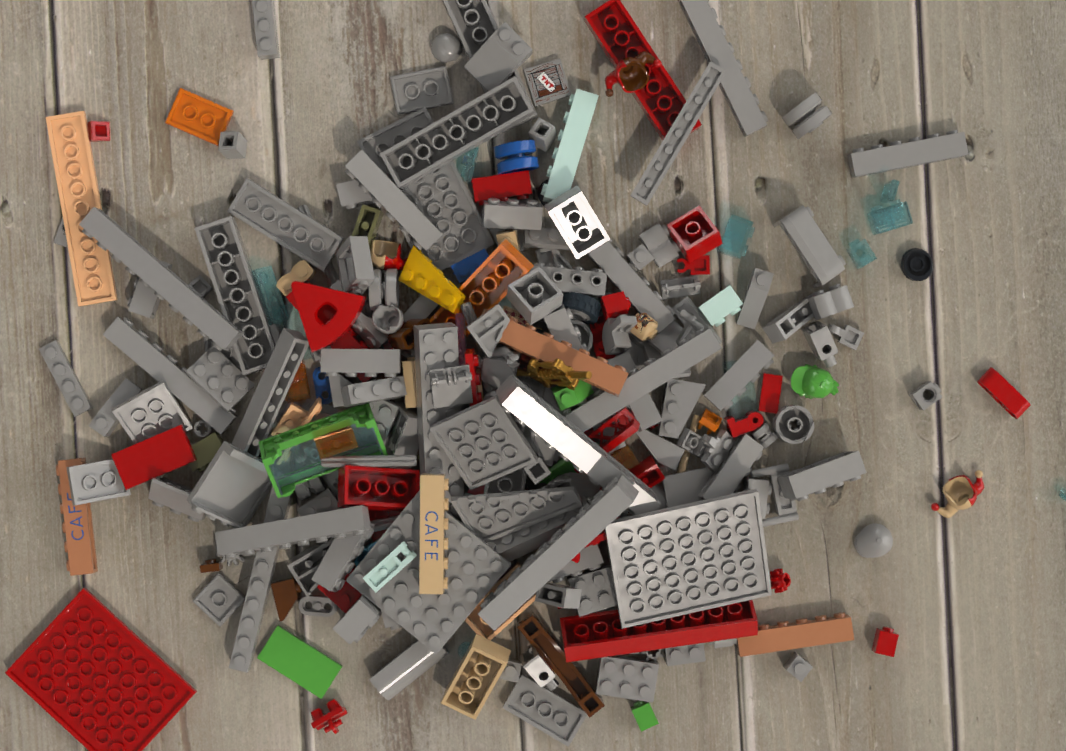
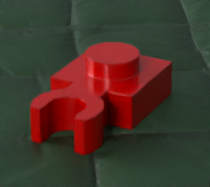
(698, 267)

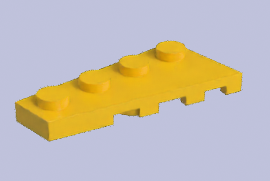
(429, 281)

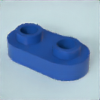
(321, 386)

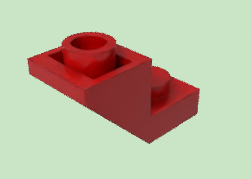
(598, 347)

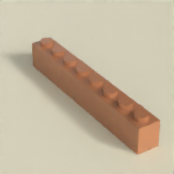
(545, 348)

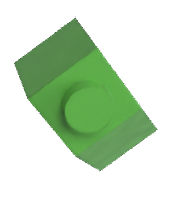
(566, 397)

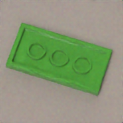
(299, 661)

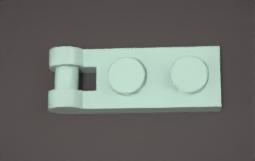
(389, 567)

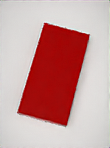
(154, 457)

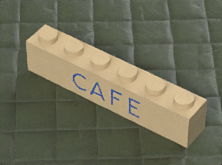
(432, 533)

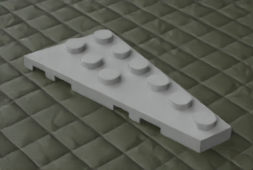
(507, 512)

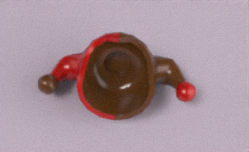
(631, 73)

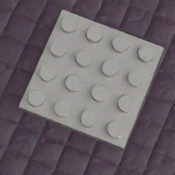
(483, 443)

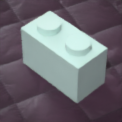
(720, 305)

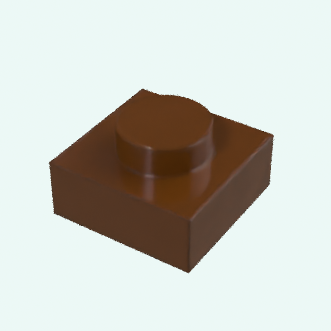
(211, 565)

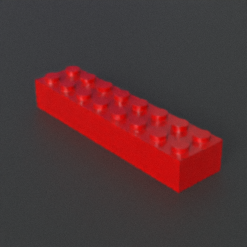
(622, 39)

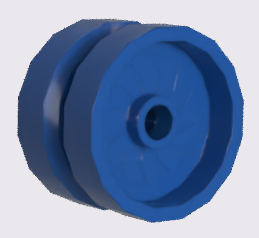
(516, 156)

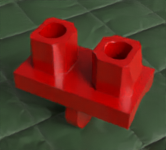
(321, 720)

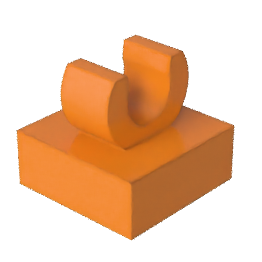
(710, 421)

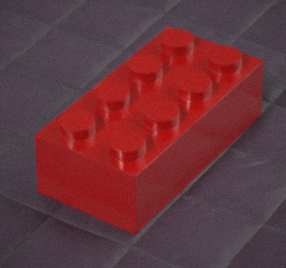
(377, 487)

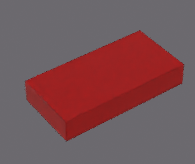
(770, 393)

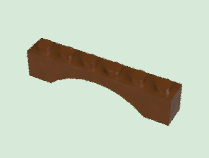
(566, 671)

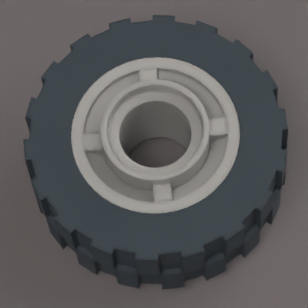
(582, 307)

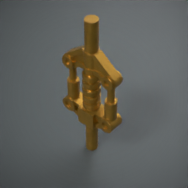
(553, 370)

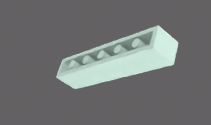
(571, 144)

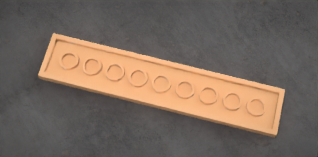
(78, 195)

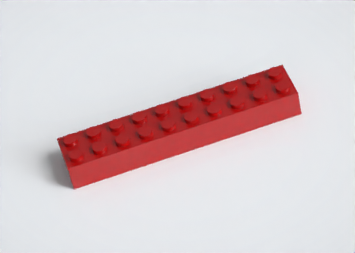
(602, 635)

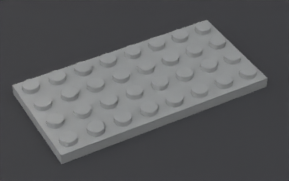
(438, 196)

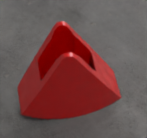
(325, 313)

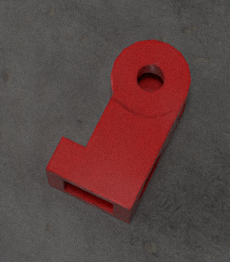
(744, 424)

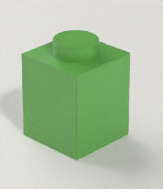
(644, 715)

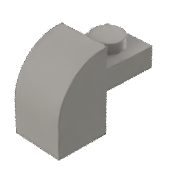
(615, 334)

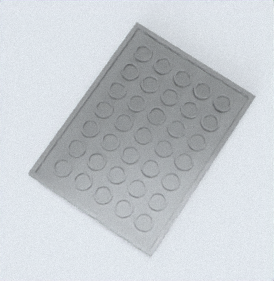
(688, 558)

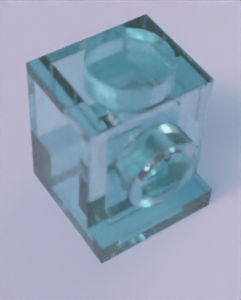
(867, 253)

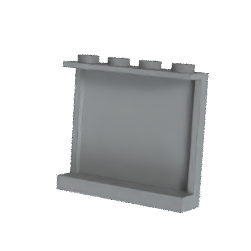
(231, 487)

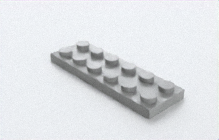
(285, 224)

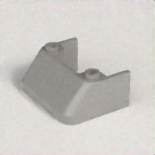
(811, 245)

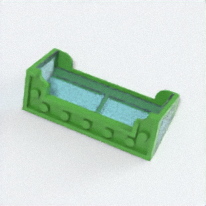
(293, 456)

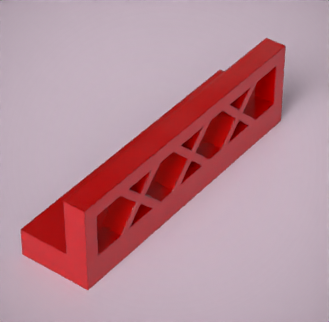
(619, 436)

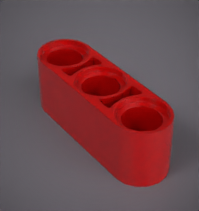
(1003, 393)

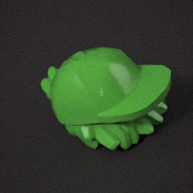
(813, 382)

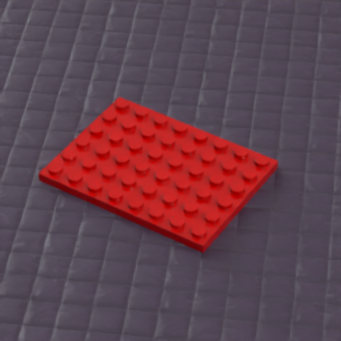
(100, 678)

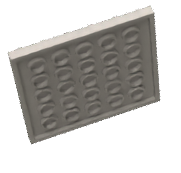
(431, 617)

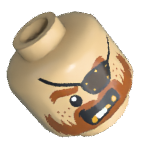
(645, 328)

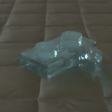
(469, 161)

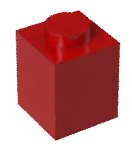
(614, 305)
(885, 641)

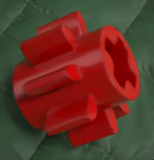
(779, 580)

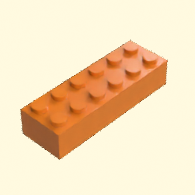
(489, 282)

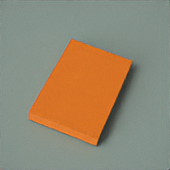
(199, 116)

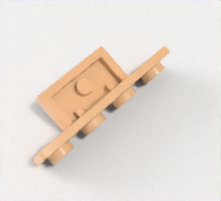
(296, 417)

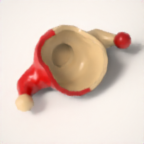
(386, 255)
(960, 494)

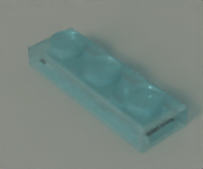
(270, 295)

